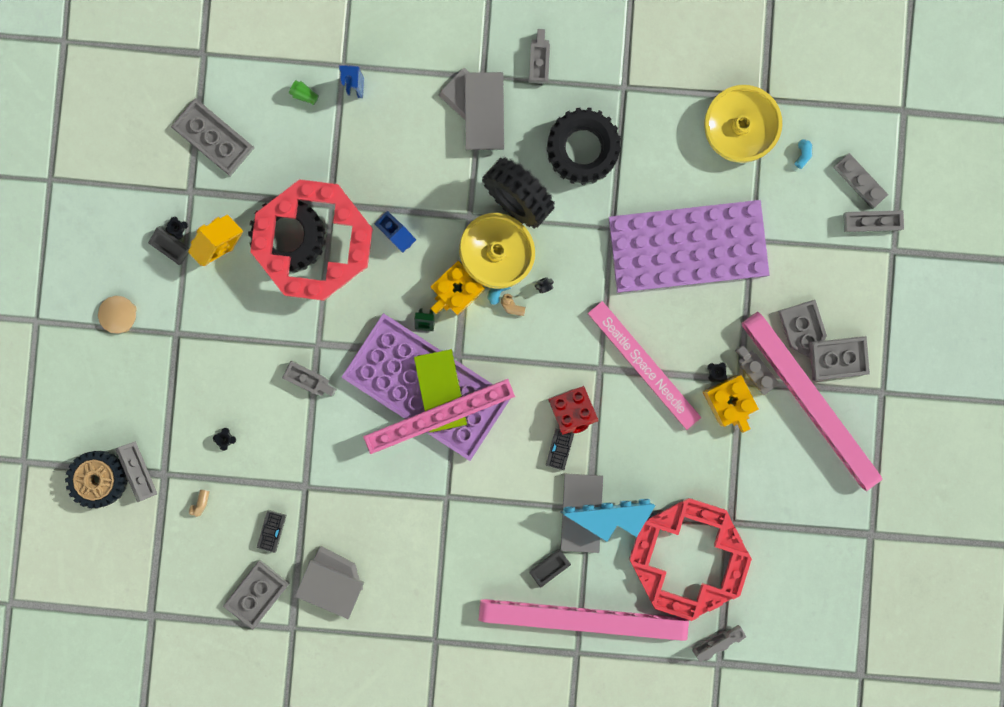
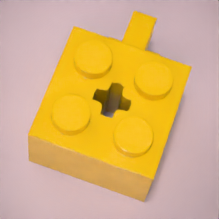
(215, 240)
(456, 300)
(741, 406)

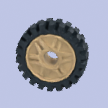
(82, 484)

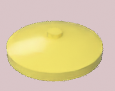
(743, 123)
(497, 250)

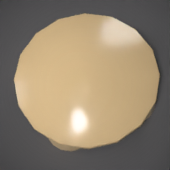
(117, 314)

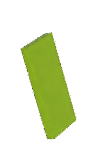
(438, 382)

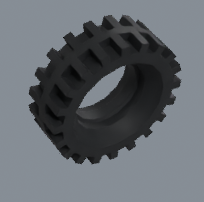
(594, 123)
(518, 192)
(312, 241)

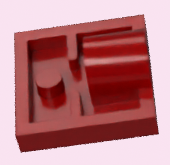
(573, 411)

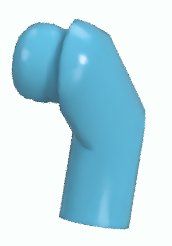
(806, 150)
(493, 295)

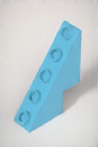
(606, 518)

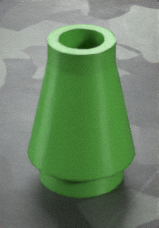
(303, 92)

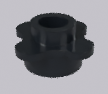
(181, 227)
(544, 285)
(721, 367)
(218, 438)

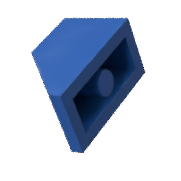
(395, 231)

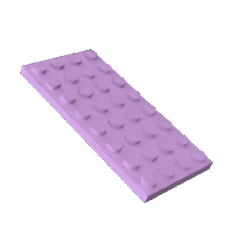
(688, 246)
(389, 375)

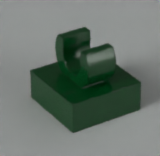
(424, 321)

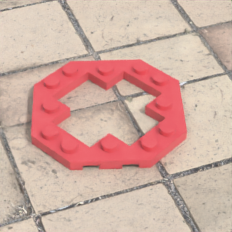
(286, 206)
(708, 596)

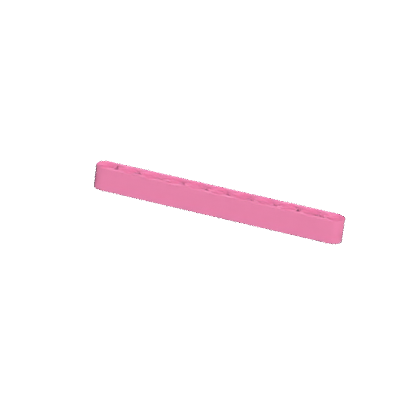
(811, 401)
(583, 619)

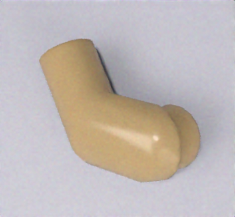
(510, 307)
(201, 503)

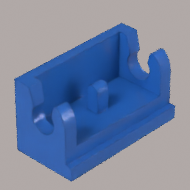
(352, 78)

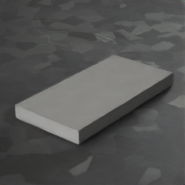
(484, 111)
(212, 137)
(580, 491)

